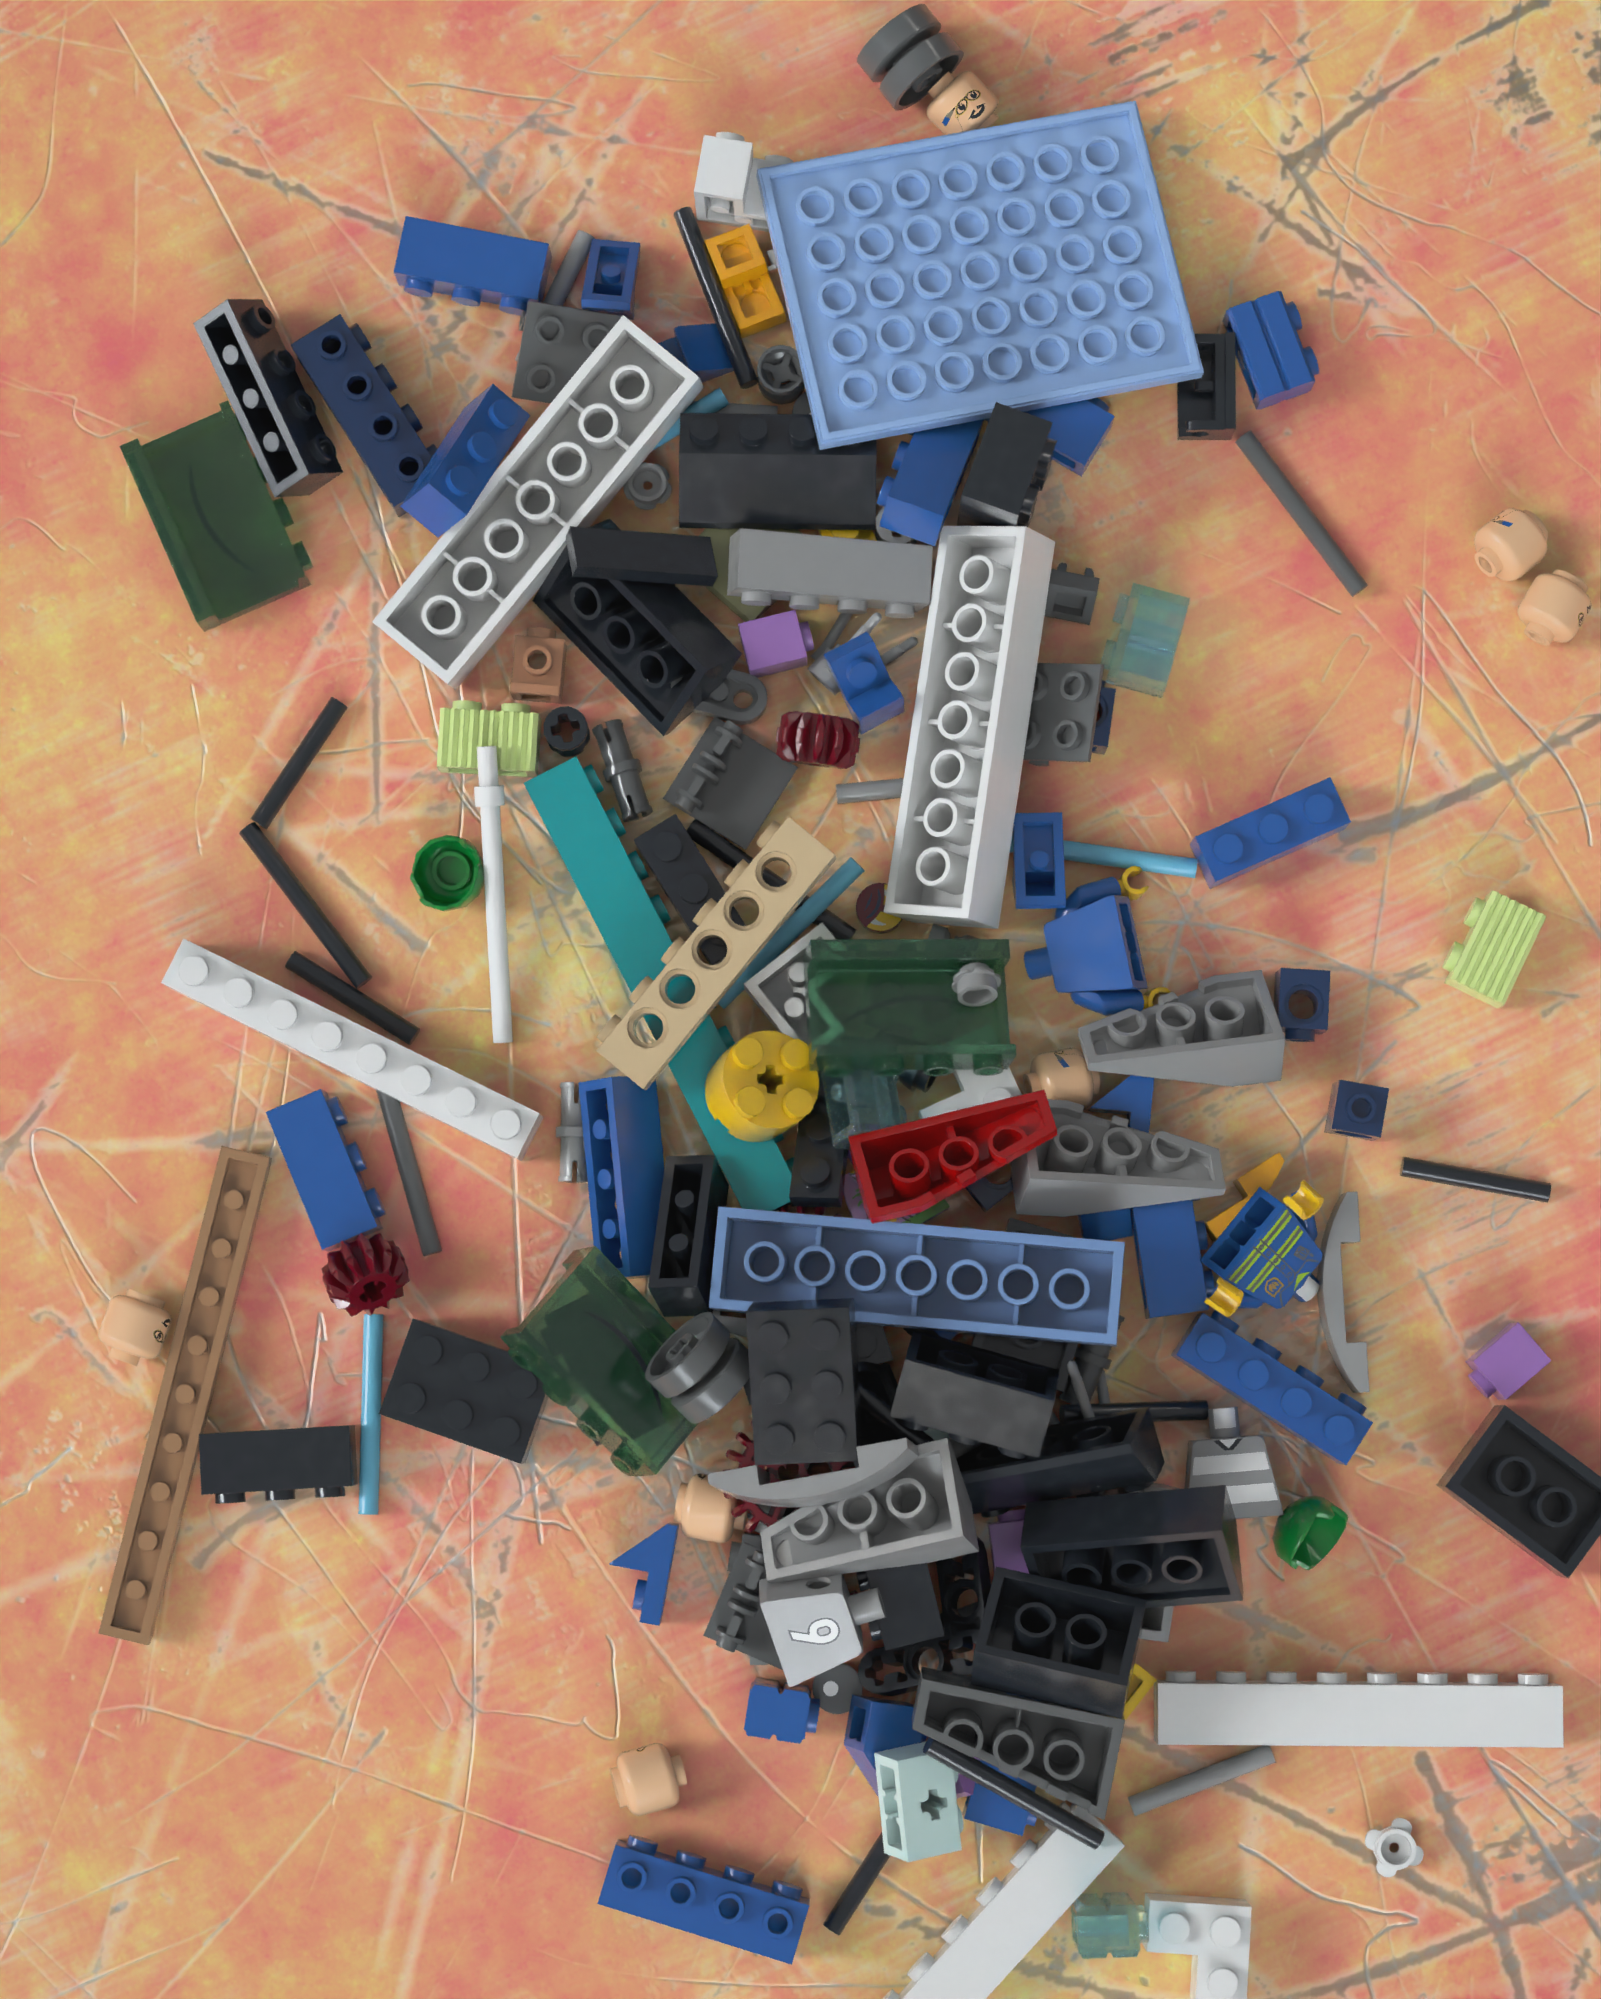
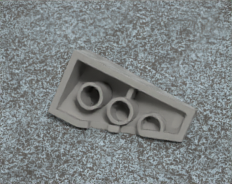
(1207, 1036)
(903, 1522)

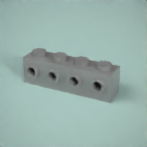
(829, 571)

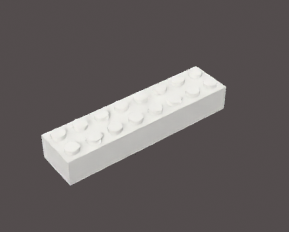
(550, 481)
(969, 726)

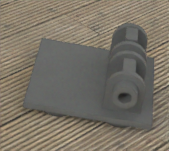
(555, 346)
(1063, 713)
(730, 782)
(738, 1617)

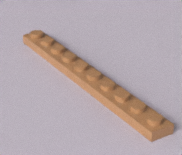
(185, 1396)

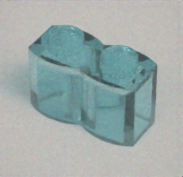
(1146, 639)

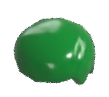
(448, 873)
(1308, 1531)

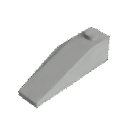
(1110, 1167)

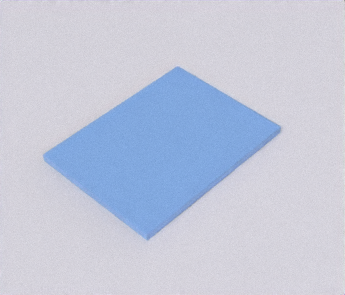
(978, 274)

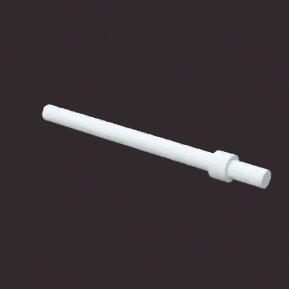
(489, 798)

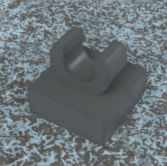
(1071, 595)

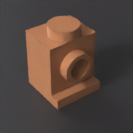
(543, 683)

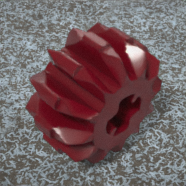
(818, 740)
(365, 1274)

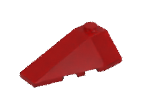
(933, 1157)

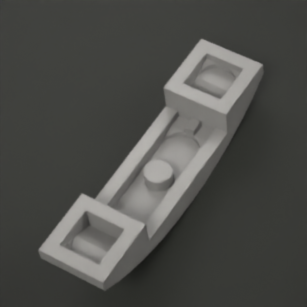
(1348, 1357)
(876, 1465)

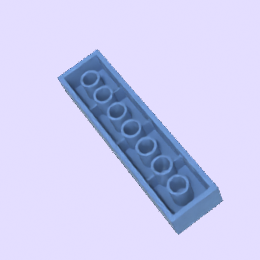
(922, 1274)

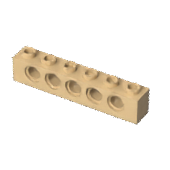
(808, 863)

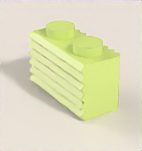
(467, 726)
(1493, 948)

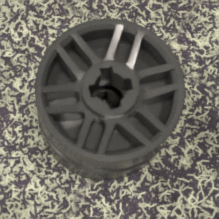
(909, 56)
(699, 1368)

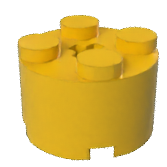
(776, 1104)

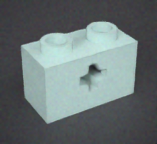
(917, 1804)

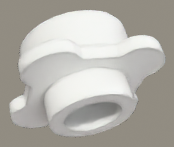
(1390, 1861)

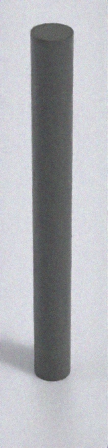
(1301, 513)
(410, 1174)

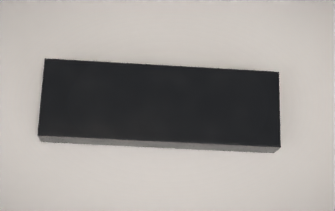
(641, 556)

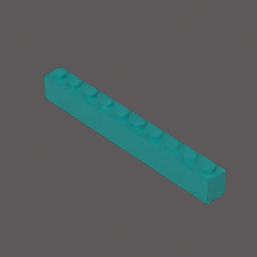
(637, 941)

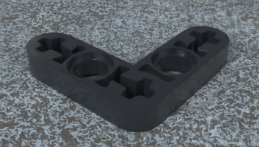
(959, 1630)

